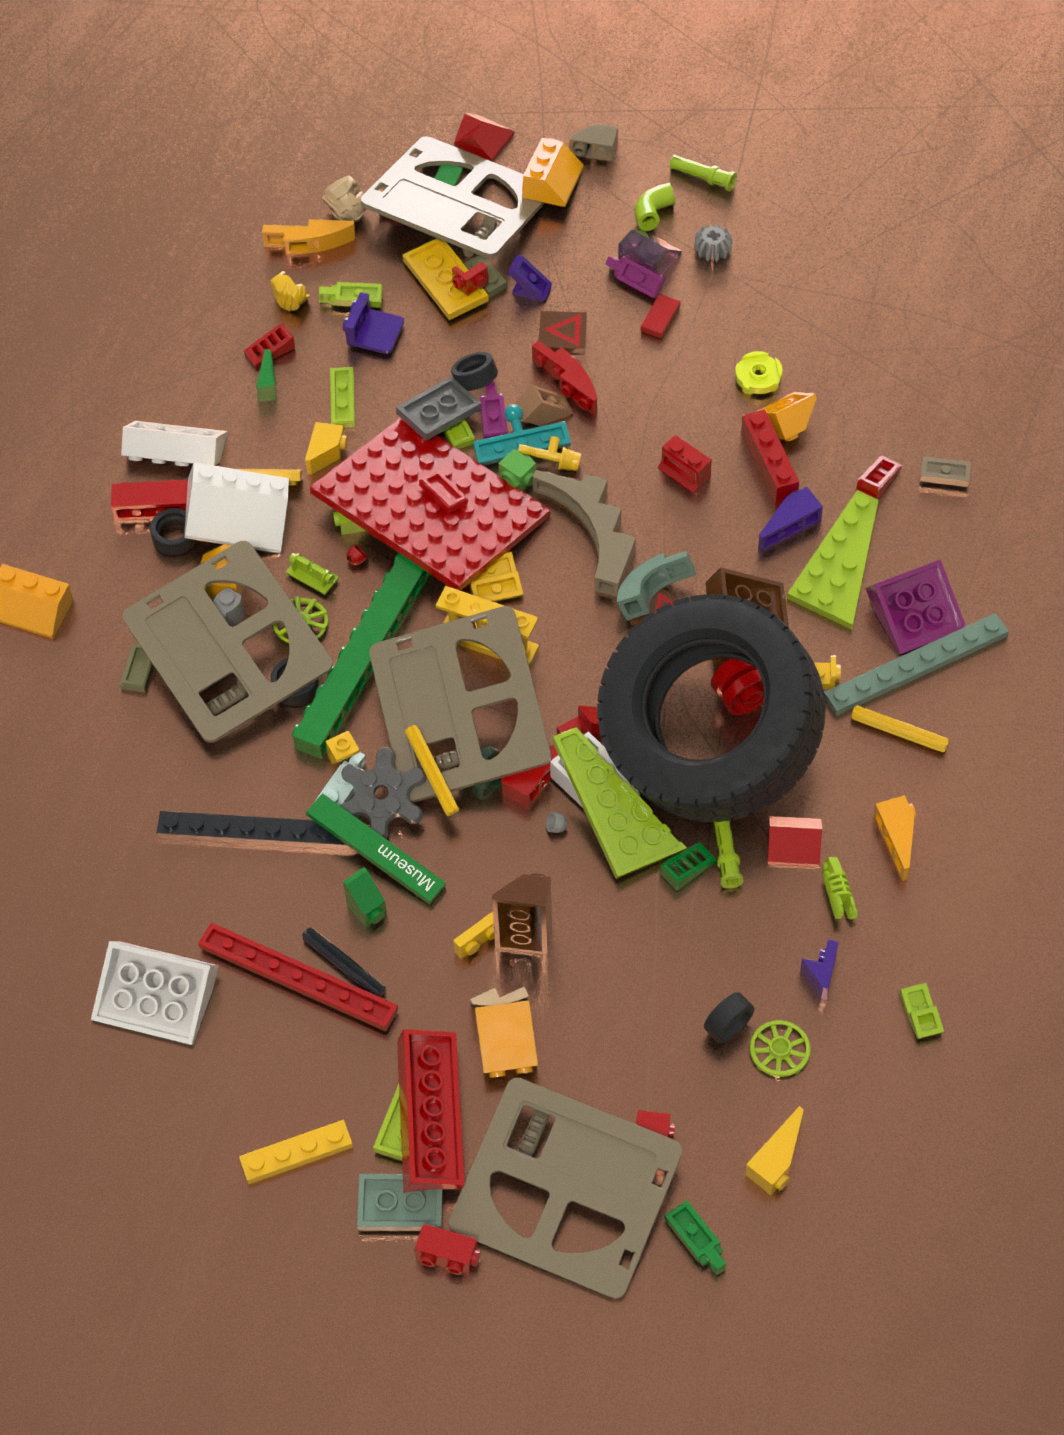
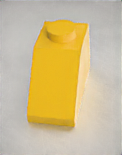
(325, 446)

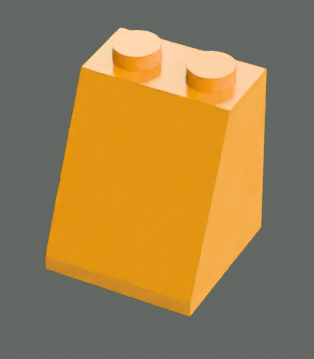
(506, 1038)

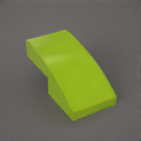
(920, 1011)

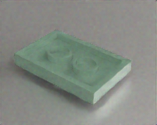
(386, 1207)

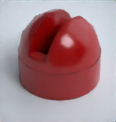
(356, 555)

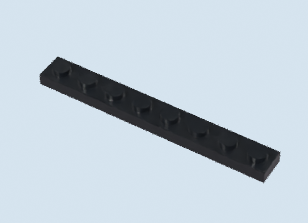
(246, 830)

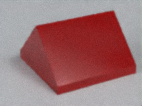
(794, 841)

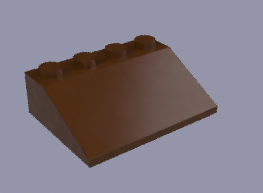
(758, 590)

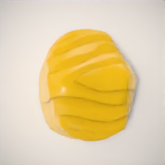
(287, 294)

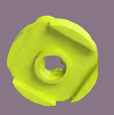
(754, 383)

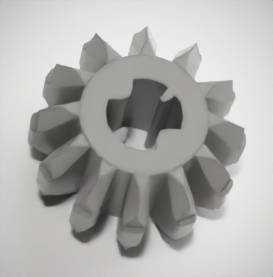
(713, 242)

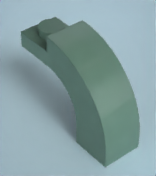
(650, 577)

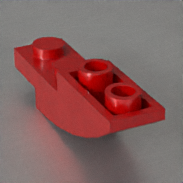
(572, 376)

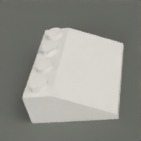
(236, 507)
(153, 992)

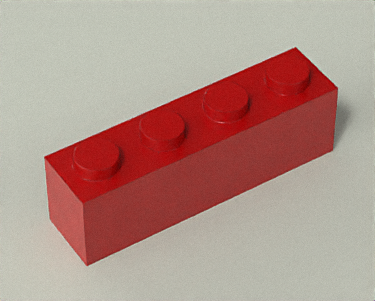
(769, 455)
(146, 498)

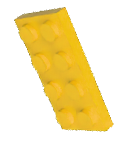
(433, 269)

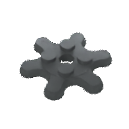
(399, 786)

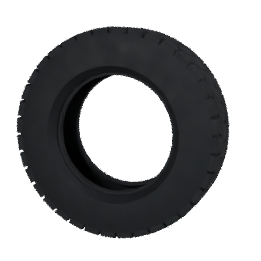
(665, 649)

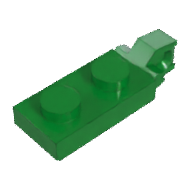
(696, 1236)

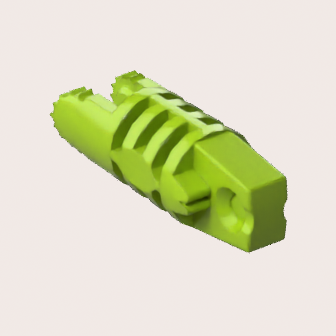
(838, 889)

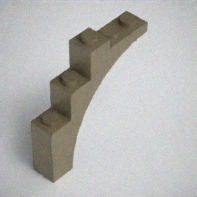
(603, 521)

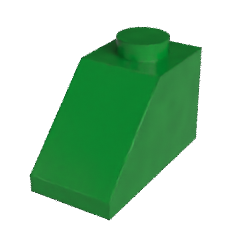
(364, 898)

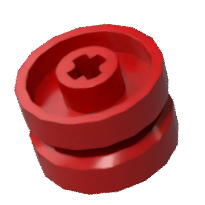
(738, 686)

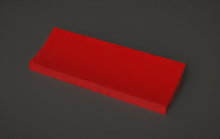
(430, 1110)

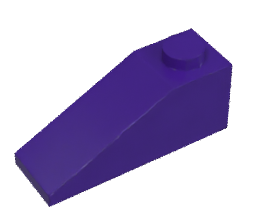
(794, 514)

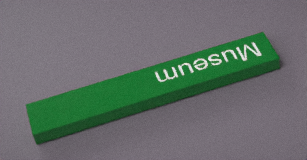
(376, 848)

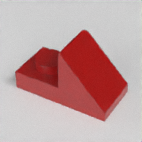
(585, 721)

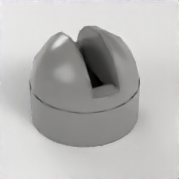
(556, 822)

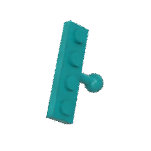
(496, 448)

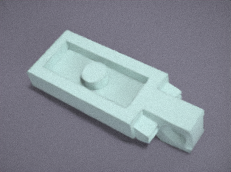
(337, 788)

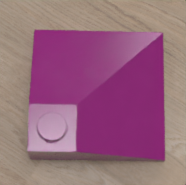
(916, 607)

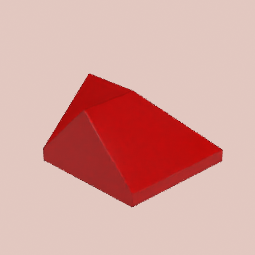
(482, 136)

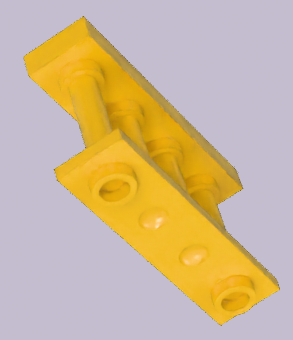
(464, 604)

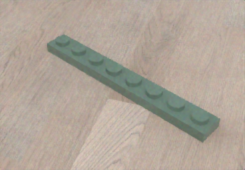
(915, 664)

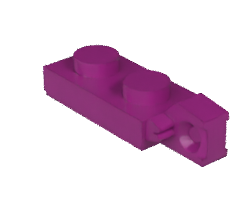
(637, 275)
(493, 413)

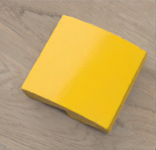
(498, 581)

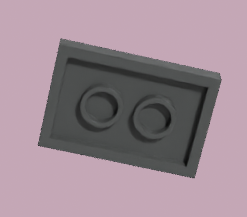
(438, 408)

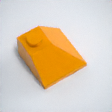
(791, 414)

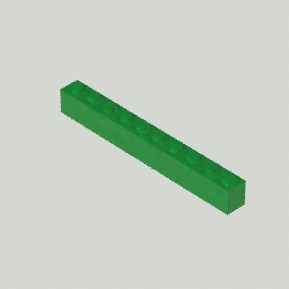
(354, 666)

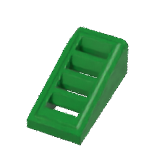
(266, 381)
(677, 881)

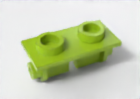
(311, 573)

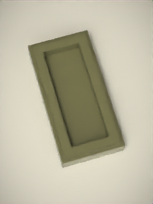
(137, 670)

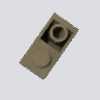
(595, 142)

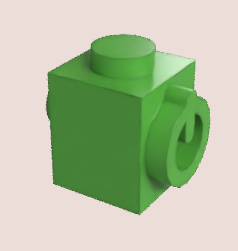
(517, 469)

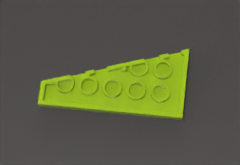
(618, 815)

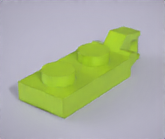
(345, 293)

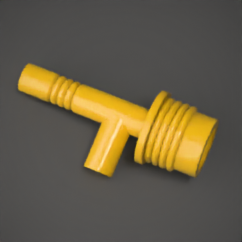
(567, 459)

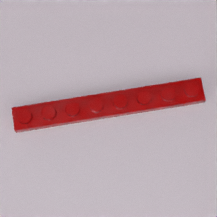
(298, 976)

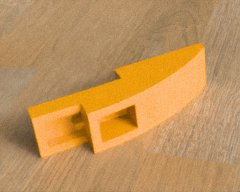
(315, 237)

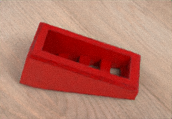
(273, 336)
(875, 479)

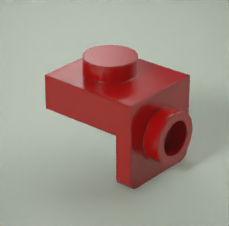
(471, 279)

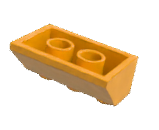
(551, 173)
(33, 601)

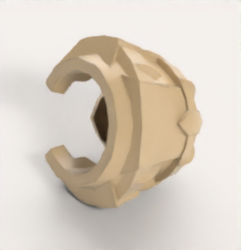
(344, 199)

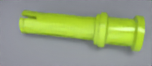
(712, 175)
(728, 860)

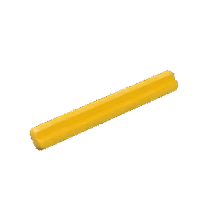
(900, 728)
(431, 770)

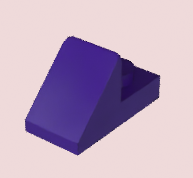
(529, 280)
(820, 972)

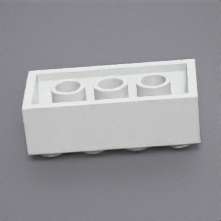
(172, 443)

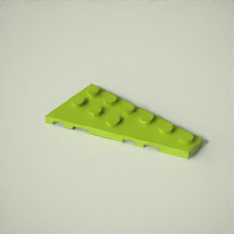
(836, 570)

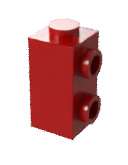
(447, 1250)

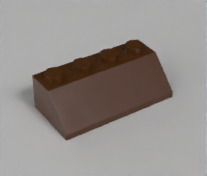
(523, 914)

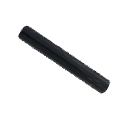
(343, 962)

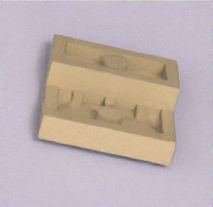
(492, 998)

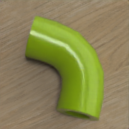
(649, 203)

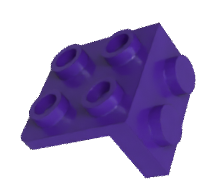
(370, 327)

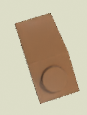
(543, 406)

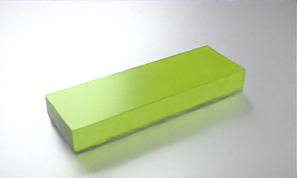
(342, 396)

